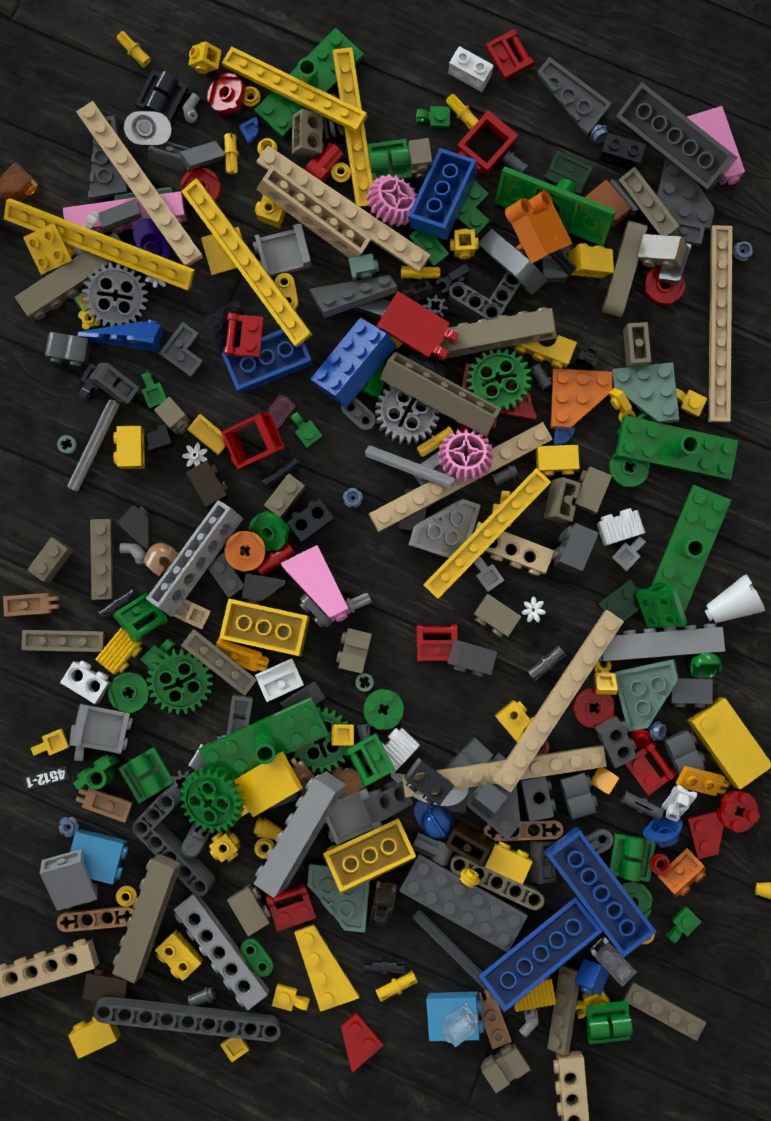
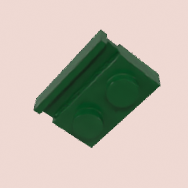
(569, 168)
(622, 601)

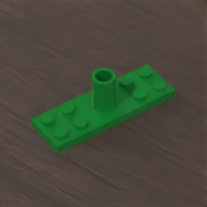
(314, 70)
(578, 214)
(676, 448)
(696, 525)
(265, 739)

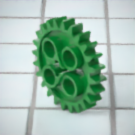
(494, 363)
(188, 697)
(332, 757)
(212, 799)

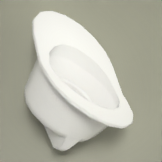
(147, 128)

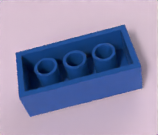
(443, 193)
(276, 361)
(353, 362)

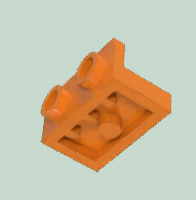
(683, 873)

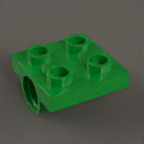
(390, 158)
(661, 606)
(146, 774)
(91, 775)
(631, 857)
(608, 1022)

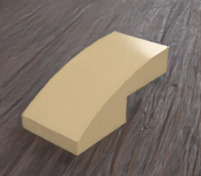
(192, 614)

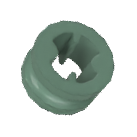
(64, 439)
(358, 683)

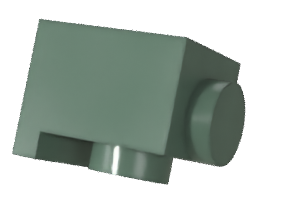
(363, 267)

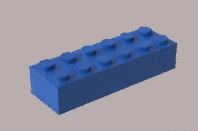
(600, 891)
(540, 954)

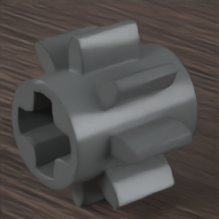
(436, 302)
(177, 783)

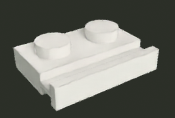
(279, 680)

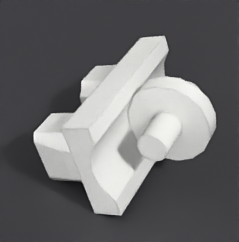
(678, 802)

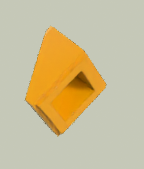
(604, 780)

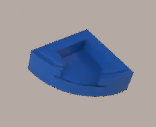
(250, 130)
(562, 435)

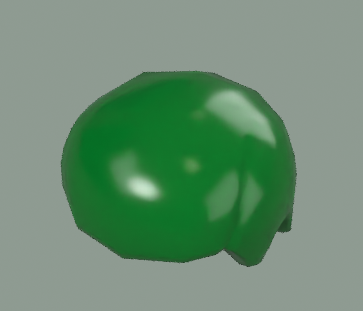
(705, 665)

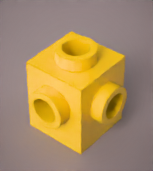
(204, 57)
(467, 238)
(231, 842)

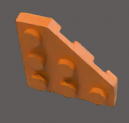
(576, 394)

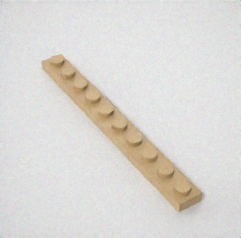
(139, 184)
(374, 228)
(720, 324)
(432, 492)
(558, 701)
(541, 765)

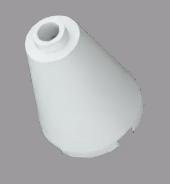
(735, 602)

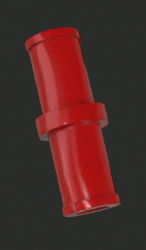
(275, 559)

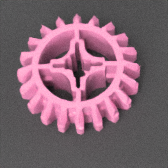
(391, 199)
(480, 453)

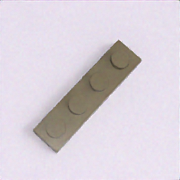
(649, 203)
(101, 559)
(63, 640)
(218, 662)
(664, 1010)
(563, 1011)

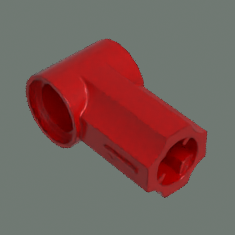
(322, 165)

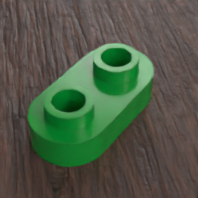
(259, 956)

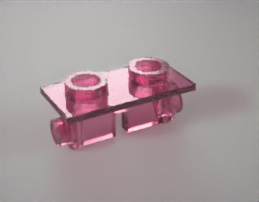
(280, 410)

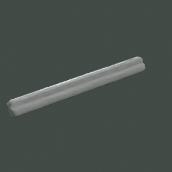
(93, 445)
(410, 467)

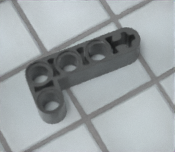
(512, 261)

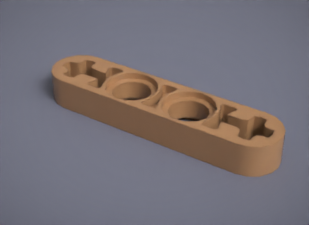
(523, 831)
(97, 915)

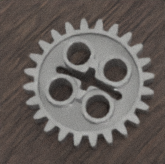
(116, 277)
(391, 404)

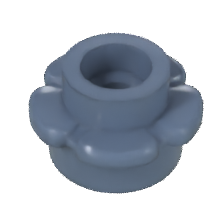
(599, 134)
(742, 246)
(347, 497)
(657, 731)
(73, 826)

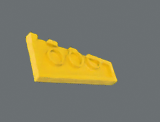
(325, 974)

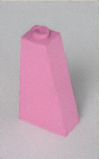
(716, 125)
(315, 579)

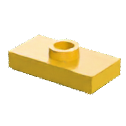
(207, 434)

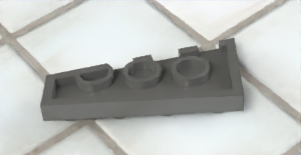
(348, 295)

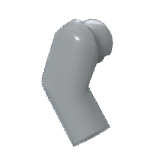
(189, 108)
(134, 549)
(532, 1021)

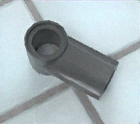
(432, 848)

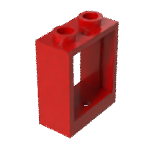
(500, 130)
(268, 432)

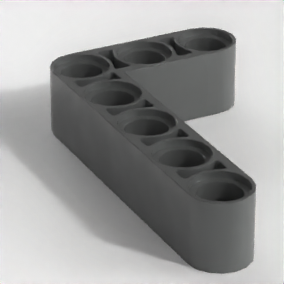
(486, 304)
(170, 843)

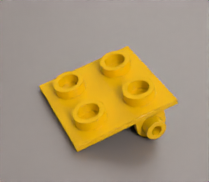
(48, 248)
(216, 255)

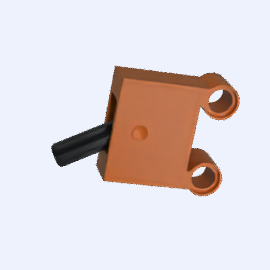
(540, 230)

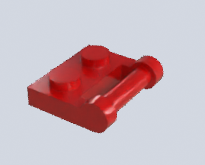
(504, 57)
(250, 336)
(434, 649)
(644, 772)
(292, 913)

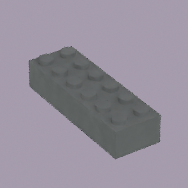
(676, 136)
(471, 908)

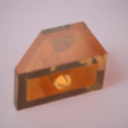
(16, 183)
(350, 777)

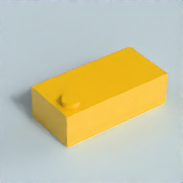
(264, 627)
(729, 743)
(369, 856)

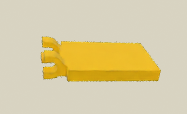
(267, 785)

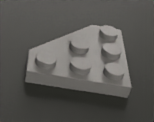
(446, 529)

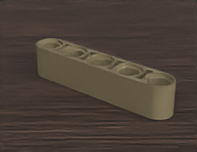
(624, 269)
(505, 885)

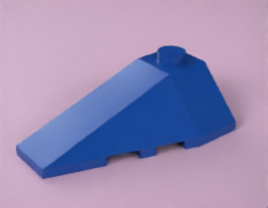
(133, 335)

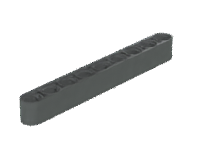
(178, 1024)

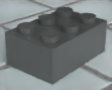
(574, 548)

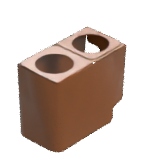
(608, 196)

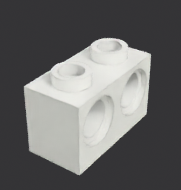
(470, 69)
(84, 686)

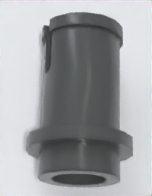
(514, 163)
(541, 377)
(505, 475)
(202, 997)

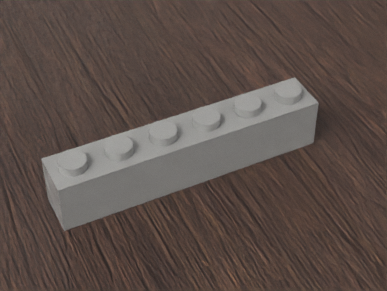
(665, 643)

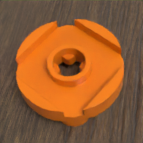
(233, 550)

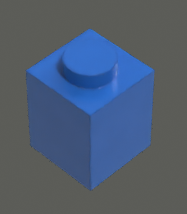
(591, 978)

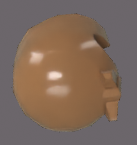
(159, 557)

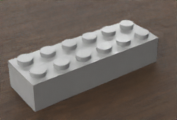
(299, 834)

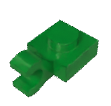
(437, 117)
(375, 384)
(154, 393)
(307, 431)
(155, 651)
(685, 922)

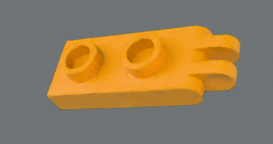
(243, 656)
(702, 781)

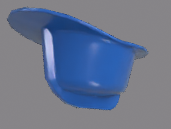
(434, 821)
(663, 831)

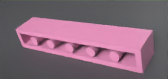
(79, 213)

